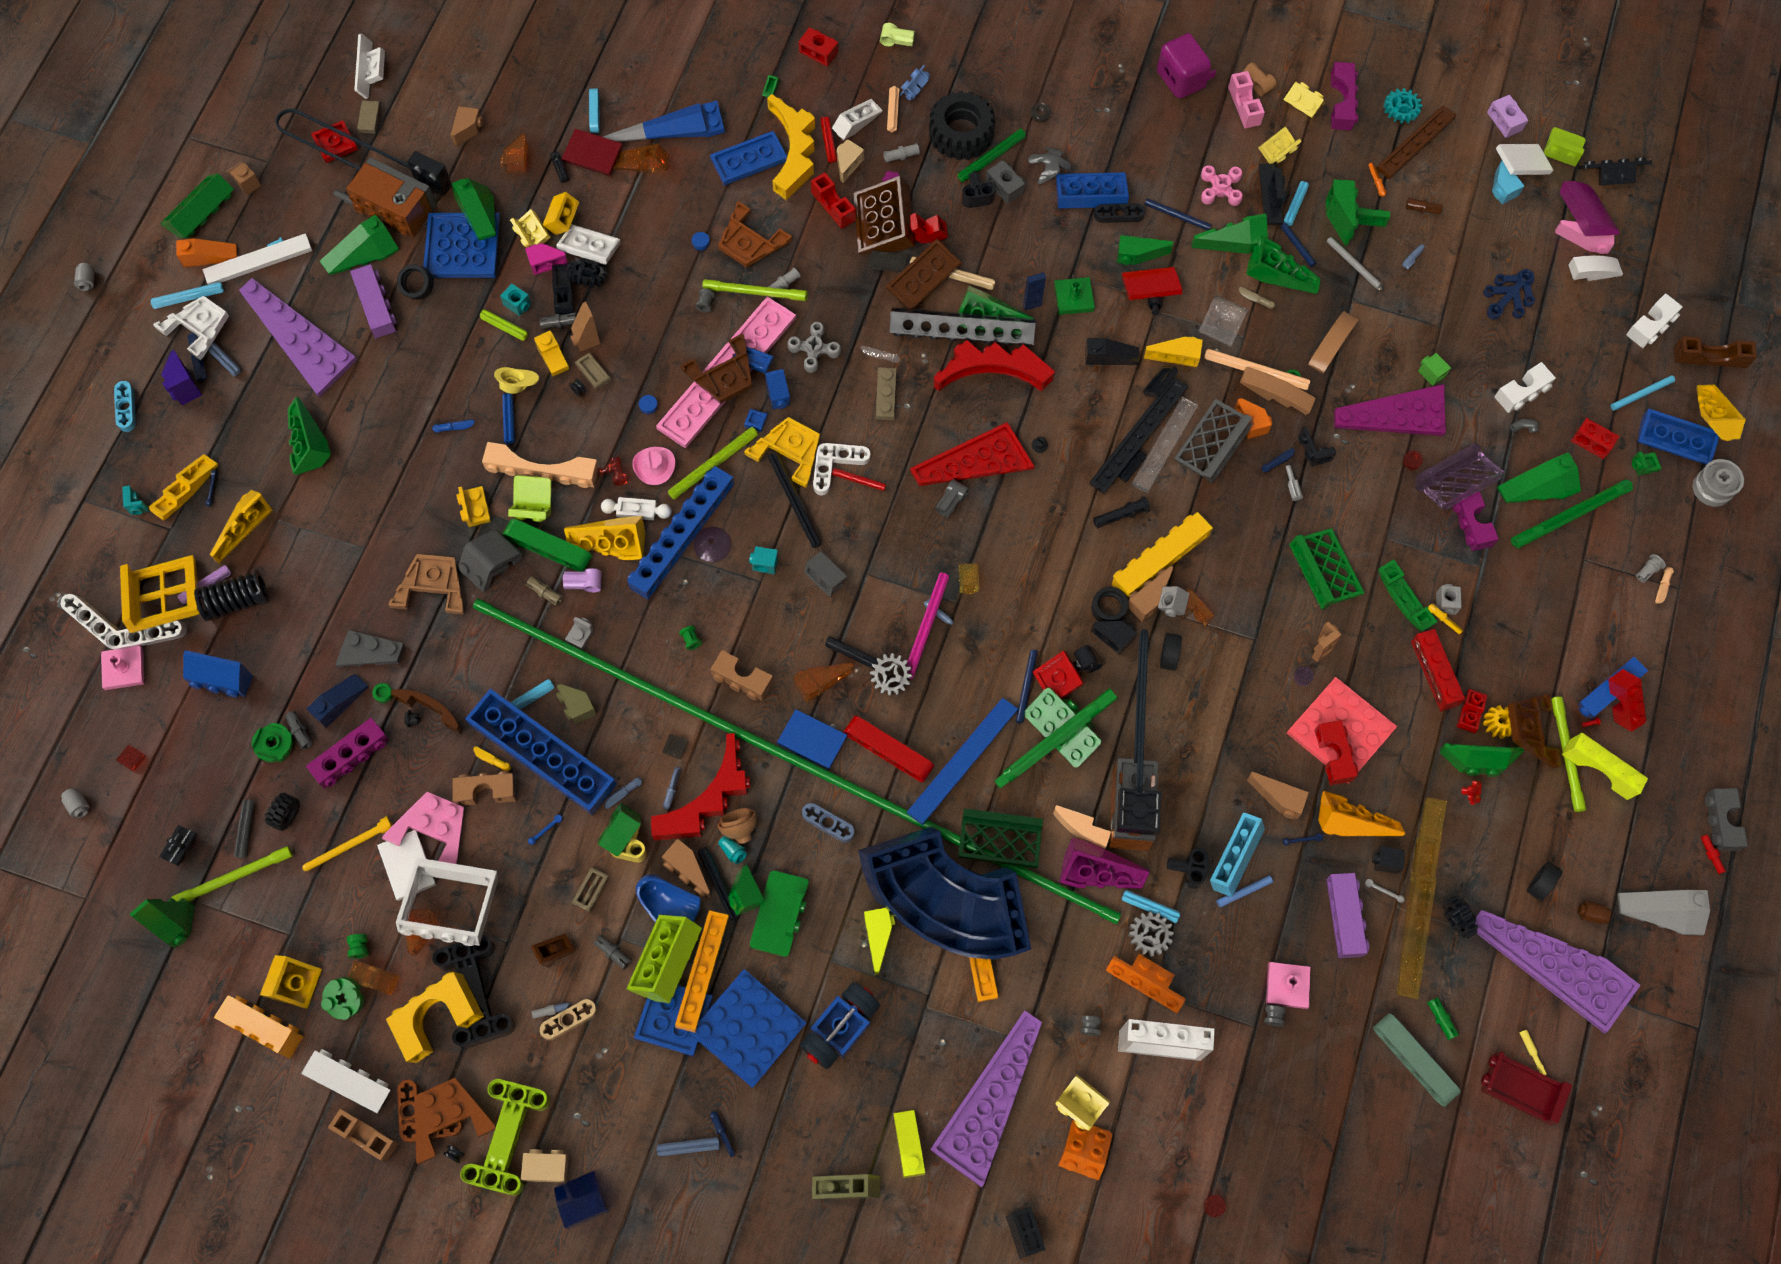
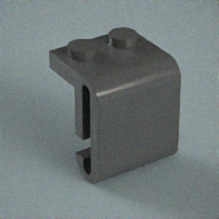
(487, 557)

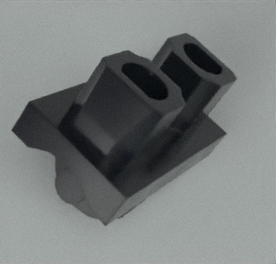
(178, 845)

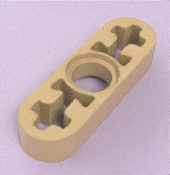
(557, 1032)

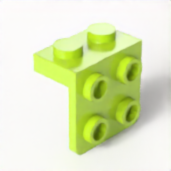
(1564, 146)
(531, 498)

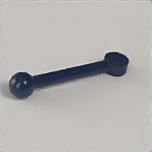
(208, 502)
(1318, 837)

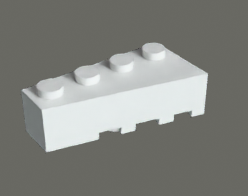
(346, 1081)

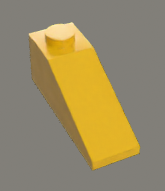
(1177, 351)

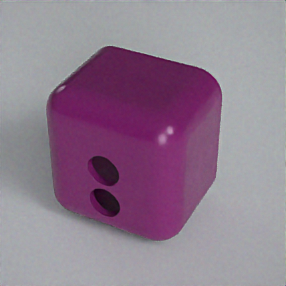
(1184, 66)

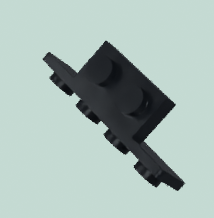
(1616, 173)
(1272, 192)

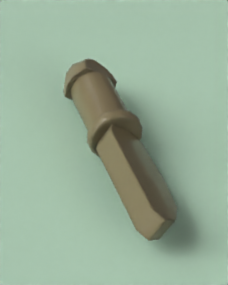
(1256, 298)

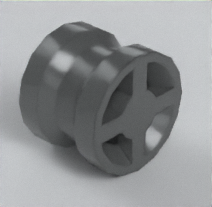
(1275, 1016)
(1090, 1026)

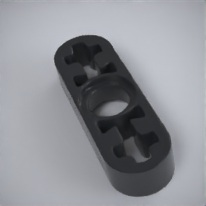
(1106, 208)

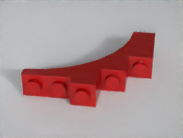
(994, 359)
(687, 820)

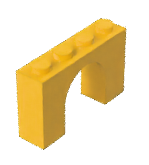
(407, 1021)

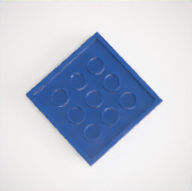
(455, 250)
(748, 1028)

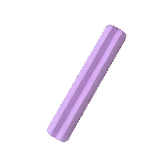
(214, 577)

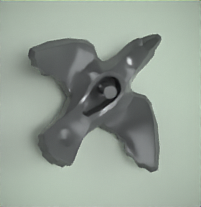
(1053, 162)

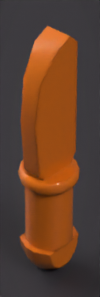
(1377, 181)

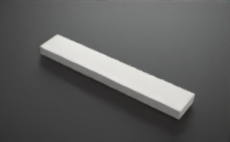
(257, 259)

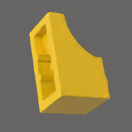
(551, 353)

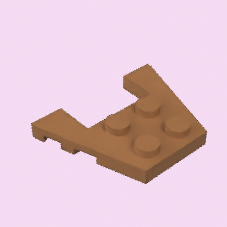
(431, 575)

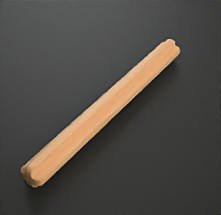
(1241, 364)

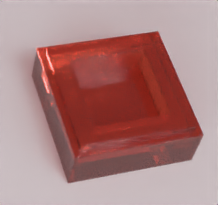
(130, 758)

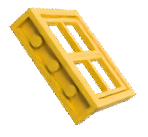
(132, 600)

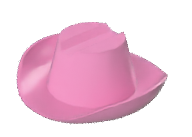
(654, 465)

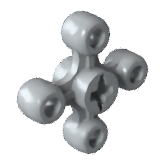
(795, 345)

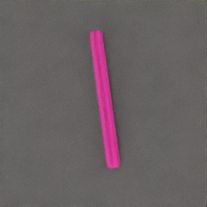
(927, 622)

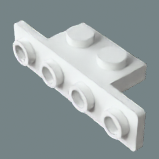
(368, 65)

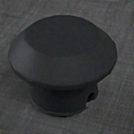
(1039, 444)
(411, 718)

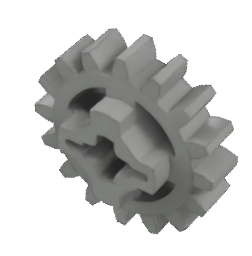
(885, 685)
(1147, 926)

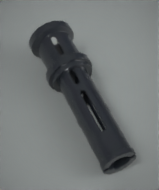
(1129, 510)

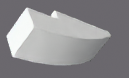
(1594, 267)

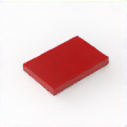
(1151, 283)

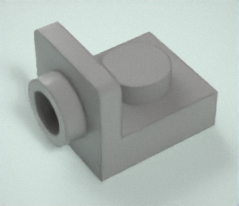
(580, 633)

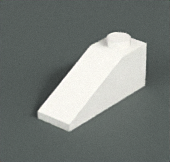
(856, 118)

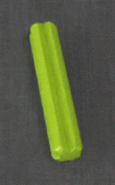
(504, 325)

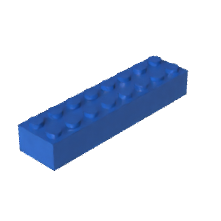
(541, 751)

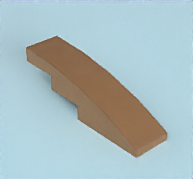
(1277, 389)

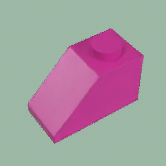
(543, 257)

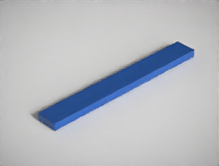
(962, 761)

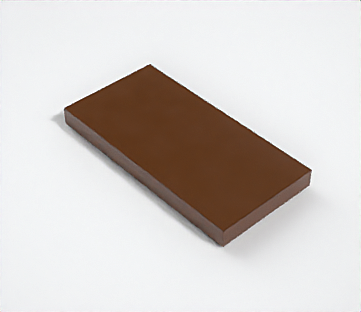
(924, 275)

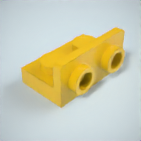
(474, 506)

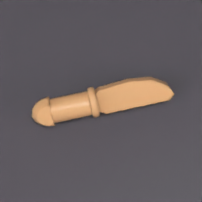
(1664, 584)

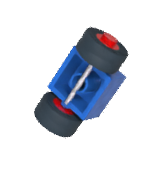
(840, 1026)

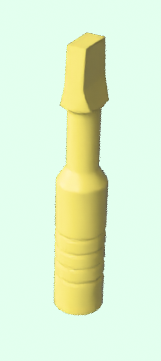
(1532, 1050)

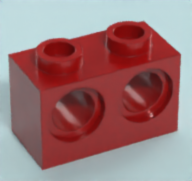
(1595, 438)

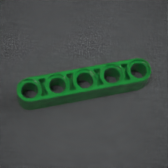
(547, 545)

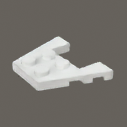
(201, 318)

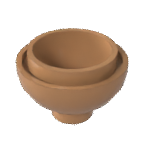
(738, 824)

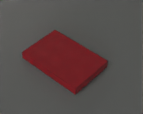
(592, 152)

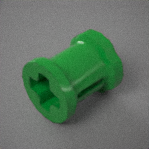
(690, 637)

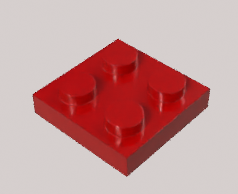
(334, 142)
(1059, 675)

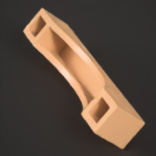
(576, 471)

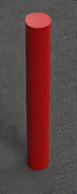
(858, 479)

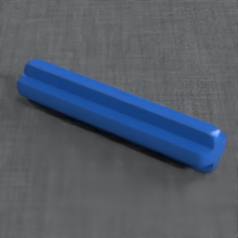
(508, 418)

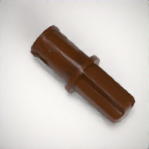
(1423, 206)

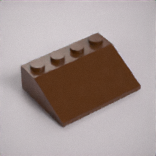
(884, 217)

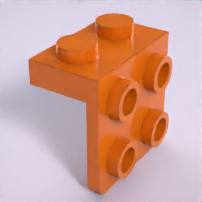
(1086, 1151)

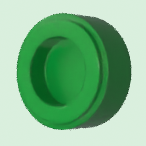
(382, 693)

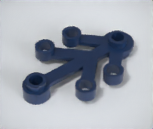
(1511, 292)

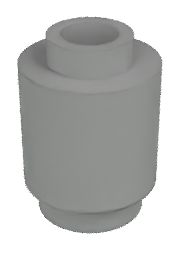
(84, 277)
(75, 803)

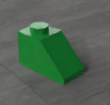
(745, 893)

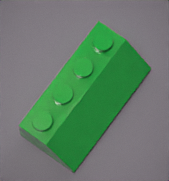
(197, 206)

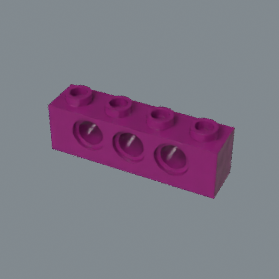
(336, 754)

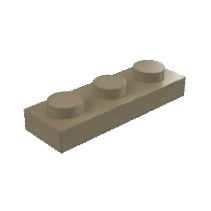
(885, 393)

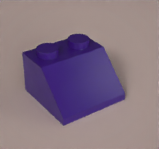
(178, 380)

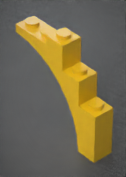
(798, 166)

